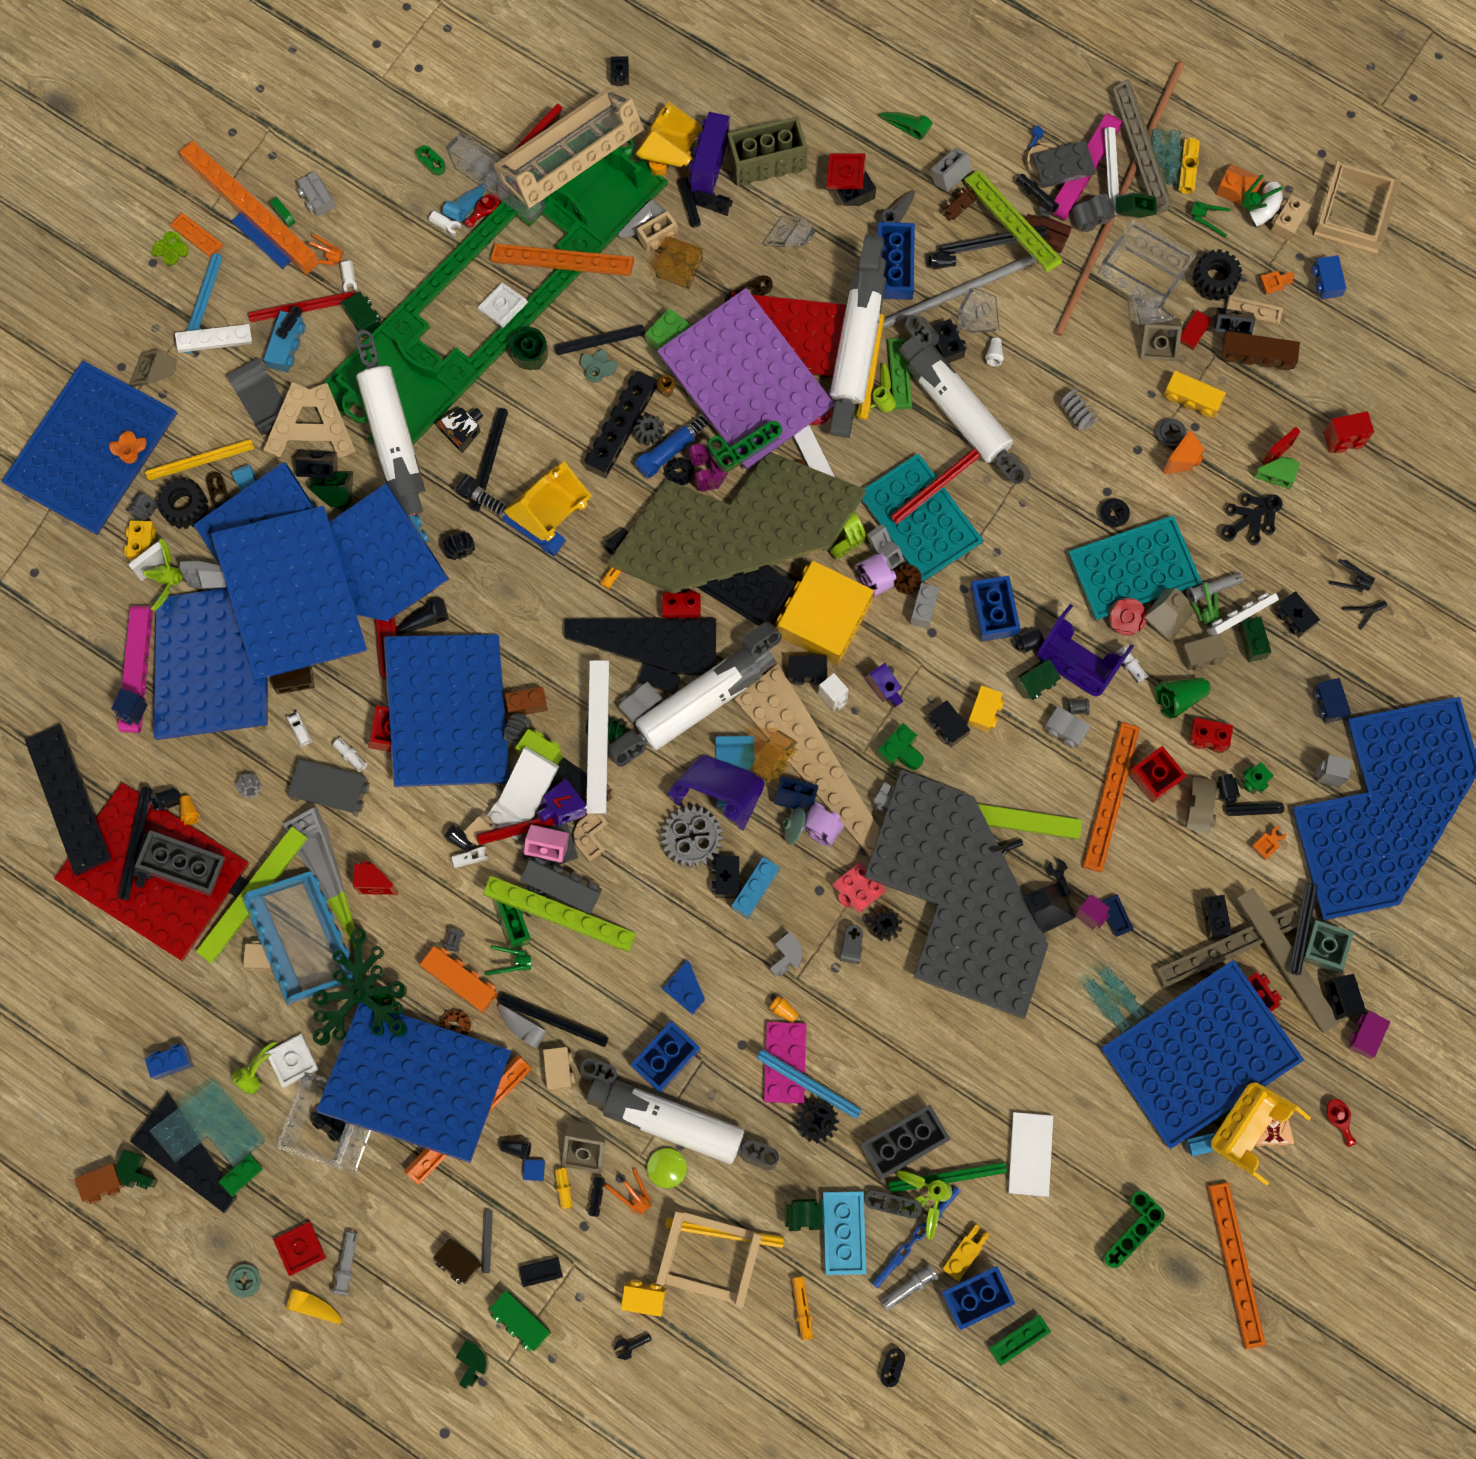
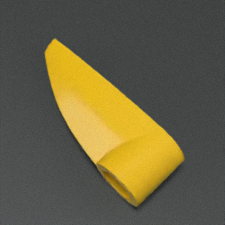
(312, 1306)

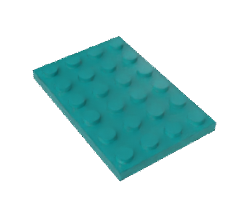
(932, 533)
(1134, 566)

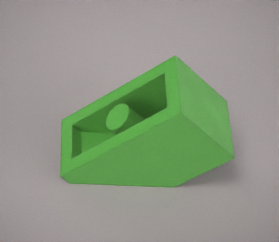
(1279, 472)

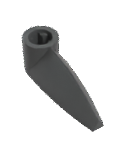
(899, 209)

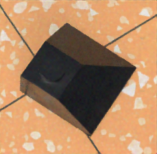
(1049, 907)

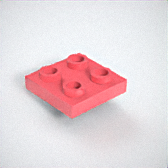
(857, 890)

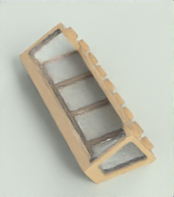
(569, 146)

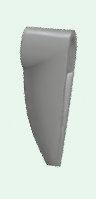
(647, 213)
(522, 1027)

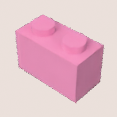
(546, 843)

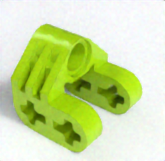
(854, 535)

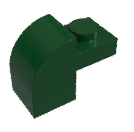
(129, 1171)
(476, 1359)

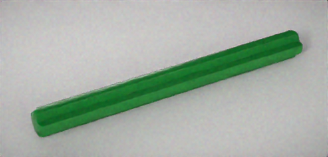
(953, 1176)

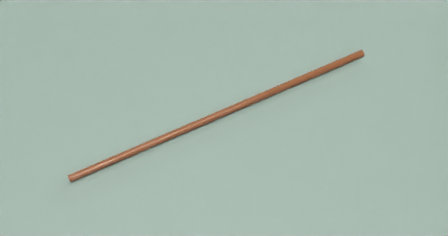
(1125, 186)

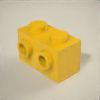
(140, 537)
(985, 709)
(644, 1298)

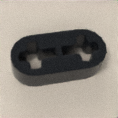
(888, 1365)

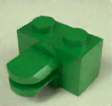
(900, 748)

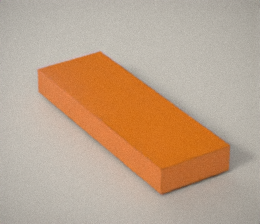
(196, 235)

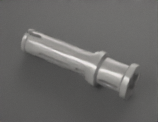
(1199, 592)
(343, 1274)
(917, 1282)

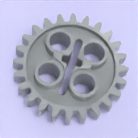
(688, 820)

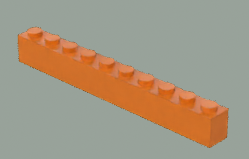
(249, 207)

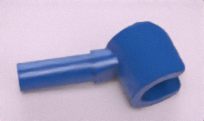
(1038, 133)

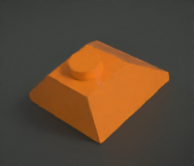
(1235, 183)
(1185, 455)

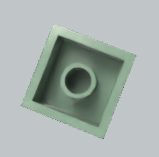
(1327, 946)

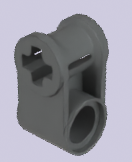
(851, 948)

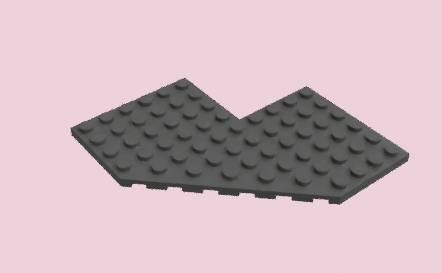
(982, 928)

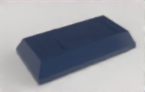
(1118, 917)

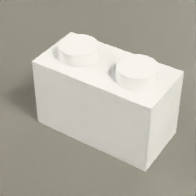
(833, 692)

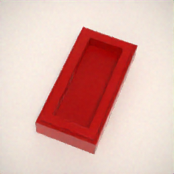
(1195, 329)

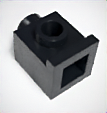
(619, 70)

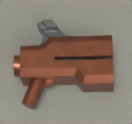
(1056, 231)

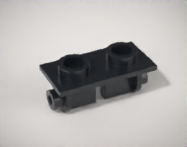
(715, 203)
(323, 1122)

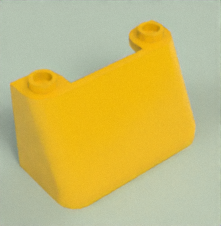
(670, 137)
(549, 502)

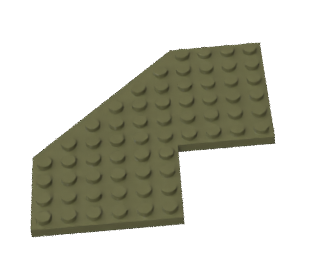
(775, 516)

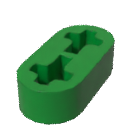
(433, 157)
(282, 212)

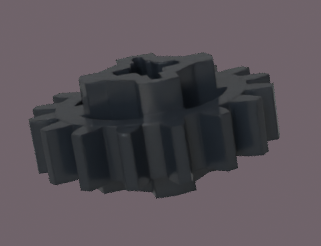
(825, 1117)

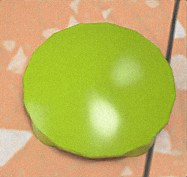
(667, 1168)

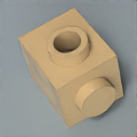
(480, 825)

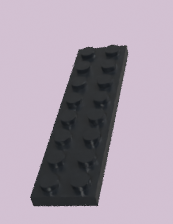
(68, 800)

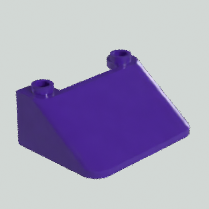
(722, 781)

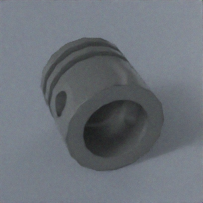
(142, 507)

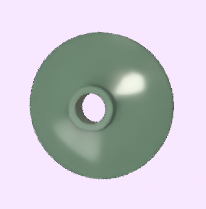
(794, 825)

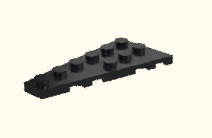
(194, 1168)

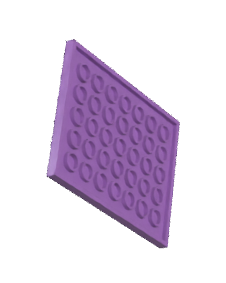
(745, 375)

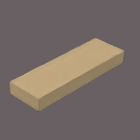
(1263, 312)

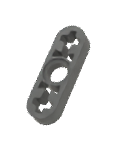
(878, 1206)

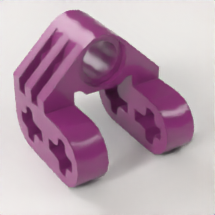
(705, 479)

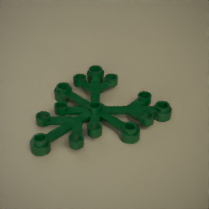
(381, 1013)

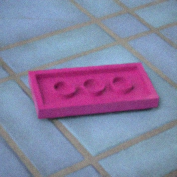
(788, 1044)

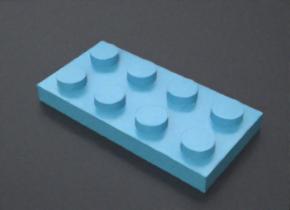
(844, 1233)

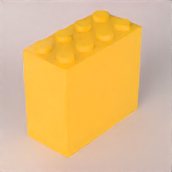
(824, 612)

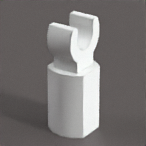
(444, 222)
(348, 275)

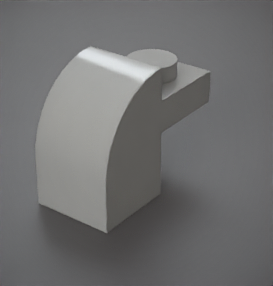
(881, 543)
(791, 952)

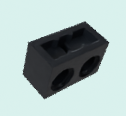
(950, 340)

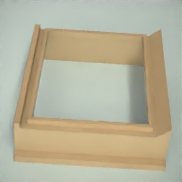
(1352, 237)
(697, 1287)

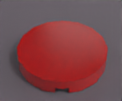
(1127, 616)

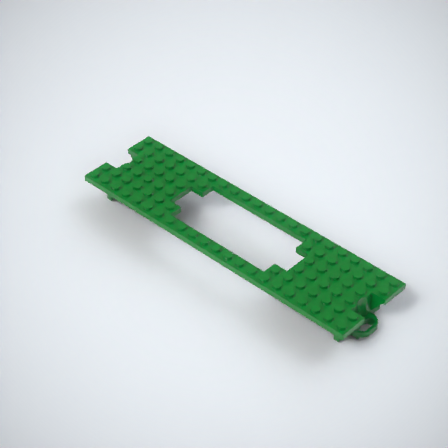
(591, 215)

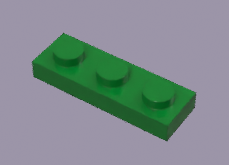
(1020, 1340)

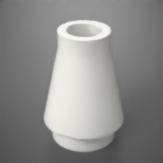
(995, 353)

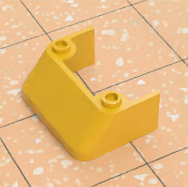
(1247, 1124)

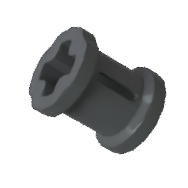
(1079, 707)
(458, 936)

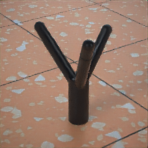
(1372, 609)
(1008, 846)

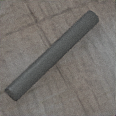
(487, 1242)

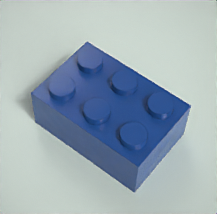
(995, 608)
(665, 1057)
(977, 1298)

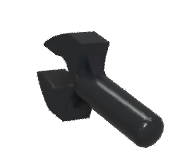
(1059, 875)
(632, 1345)

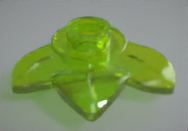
(169, 250)

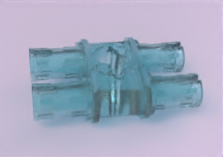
(1171, 151)
(1113, 1010)

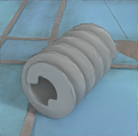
(1077, 410)

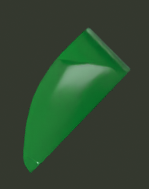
(912, 125)

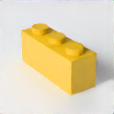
(1194, 394)

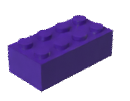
(709, 153)

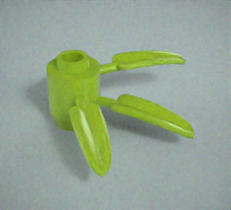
(882, 396)
(164, 575)
(246, 1079)
(933, 1213)

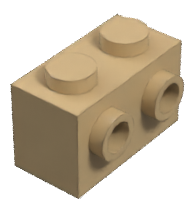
(1290, 217)
(657, 231)

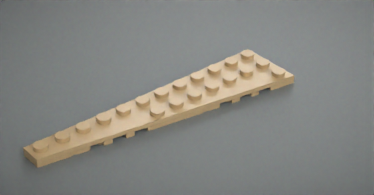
(776, 706)

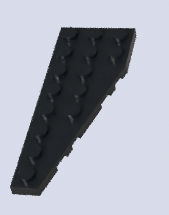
(753, 594)
(669, 644)

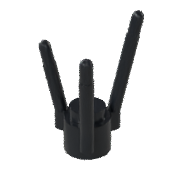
(1363, 579)

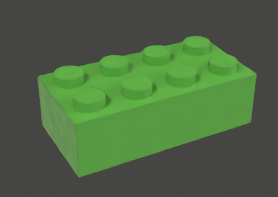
(666, 329)

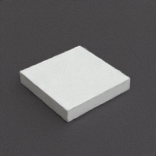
(502, 305)
(147, 560)
(292, 1060)

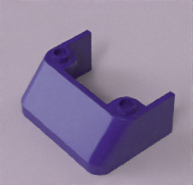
(1077, 662)

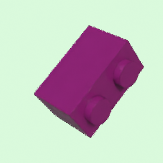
(1093, 912)
(1368, 1034)

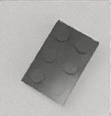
(1064, 164)

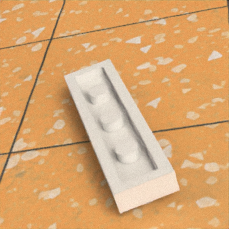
(213, 338)
(1248, 609)

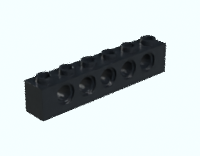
(602, 465)

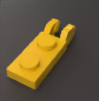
(964, 1254)

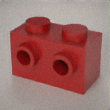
(682, 605)
(1210, 735)
(1269, 997)

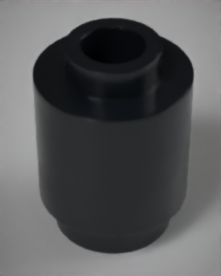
(1028, 640)
(1228, 788)
(165, 799)

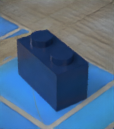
(1331, 700)
(129, 707)
(795, 793)

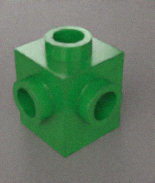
(1256, 778)

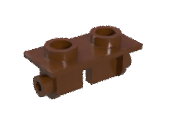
(963, 198)

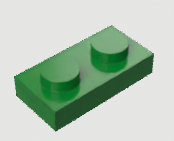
(240, 1175)

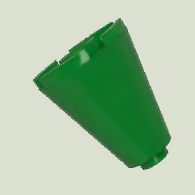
(1180, 695)

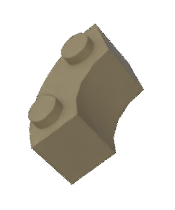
(1201, 804)

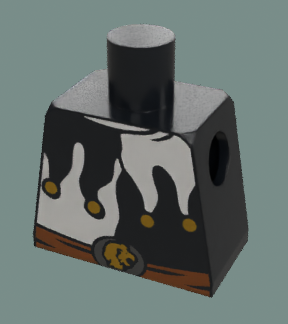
(461, 427)

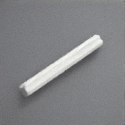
(1111, 163)

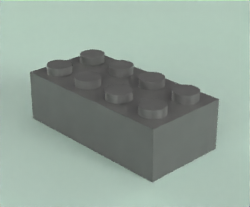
(180, 863)
(905, 1142)

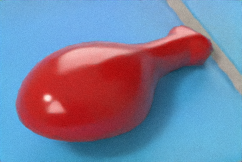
(484, 208)
(1340, 1117)

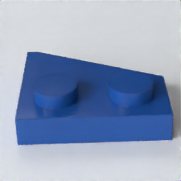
(685, 989)

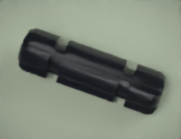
(289, 322)
(596, 1196)

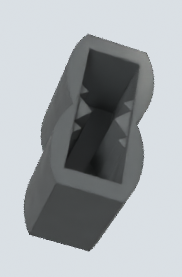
(1093, 212)

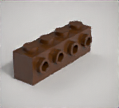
(1260, 350)

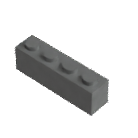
(561, 884)

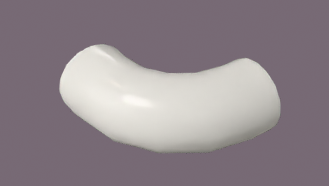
(1273, 203)

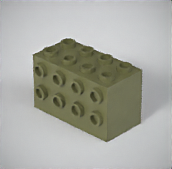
(767, 151)

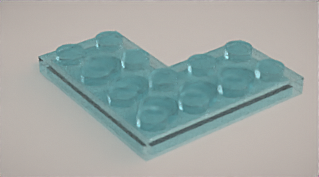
(211, 1116)

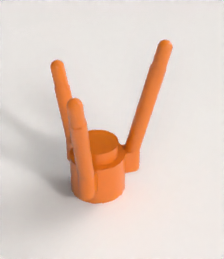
(333, 252)
(640, 1203)

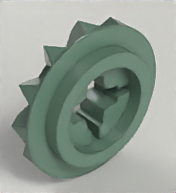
(238, 1288)

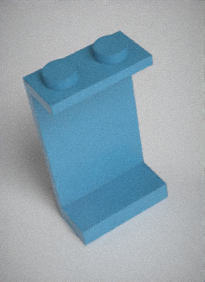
(737, 752)

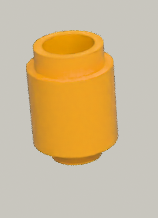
(658, 168)

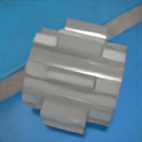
(248, 785)

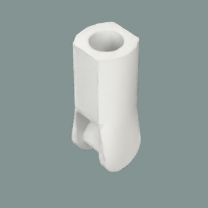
(300, 730)
(466, 858)

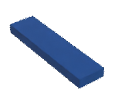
(261, 241)

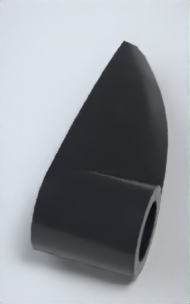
(427, 616)

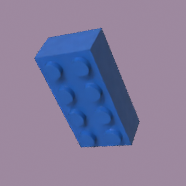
(899, 257)

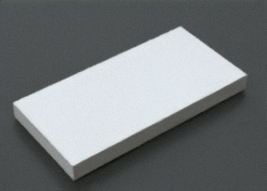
(528, 784)
(1030, 1154)

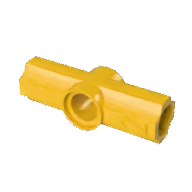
(1189, 157)

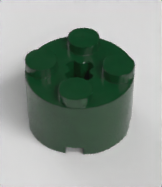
(529, 348)
(804, 1214)

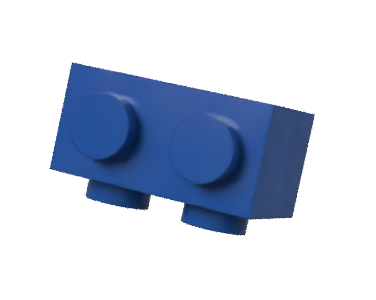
(1329, 277)
(169, 1062)

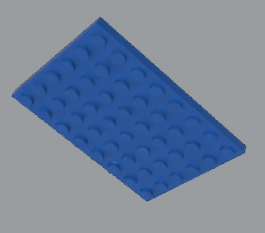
(69, 454)
(289, 592)
(203, 669)
(446, 710)
(1201, 1053)
(415, 1087)

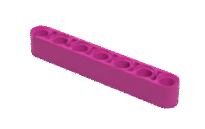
(1073, 189)
(137, 657)

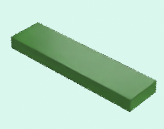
(899, 374)

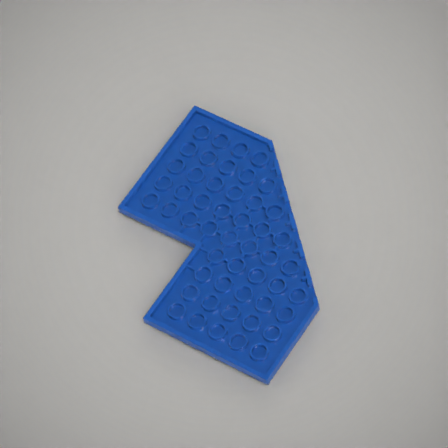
(375, 539)
(1373, 843)

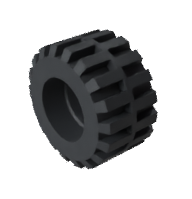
(1217, 261)
(172, 493)

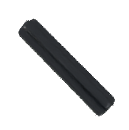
(689, 202)
(1255, 809)

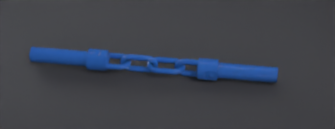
(898, 1258)

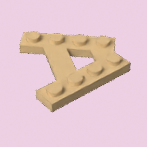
(287, 429)

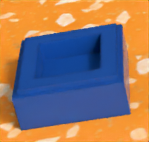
(534, 1170)

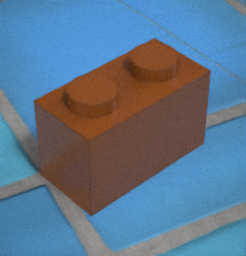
(527, 701)
(99, 1183)

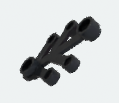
(1253, 516)

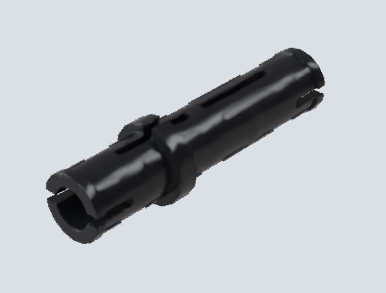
(1026, 183)

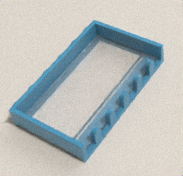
(297, 935)

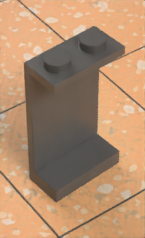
(257, 394)
(329, 787)

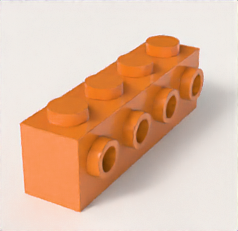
(458, 979)

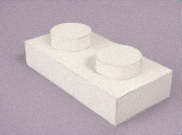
(504, 817)

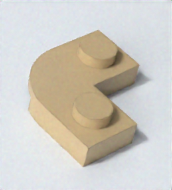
(585, 833)

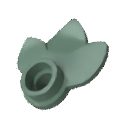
(599, 364)

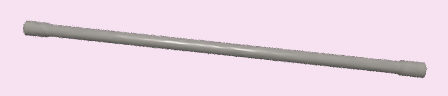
(958, 291)

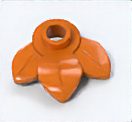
(127, 447)

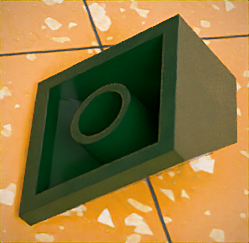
(335, 491)

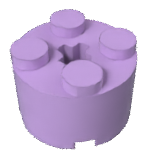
(875, 574)
(822, 825)

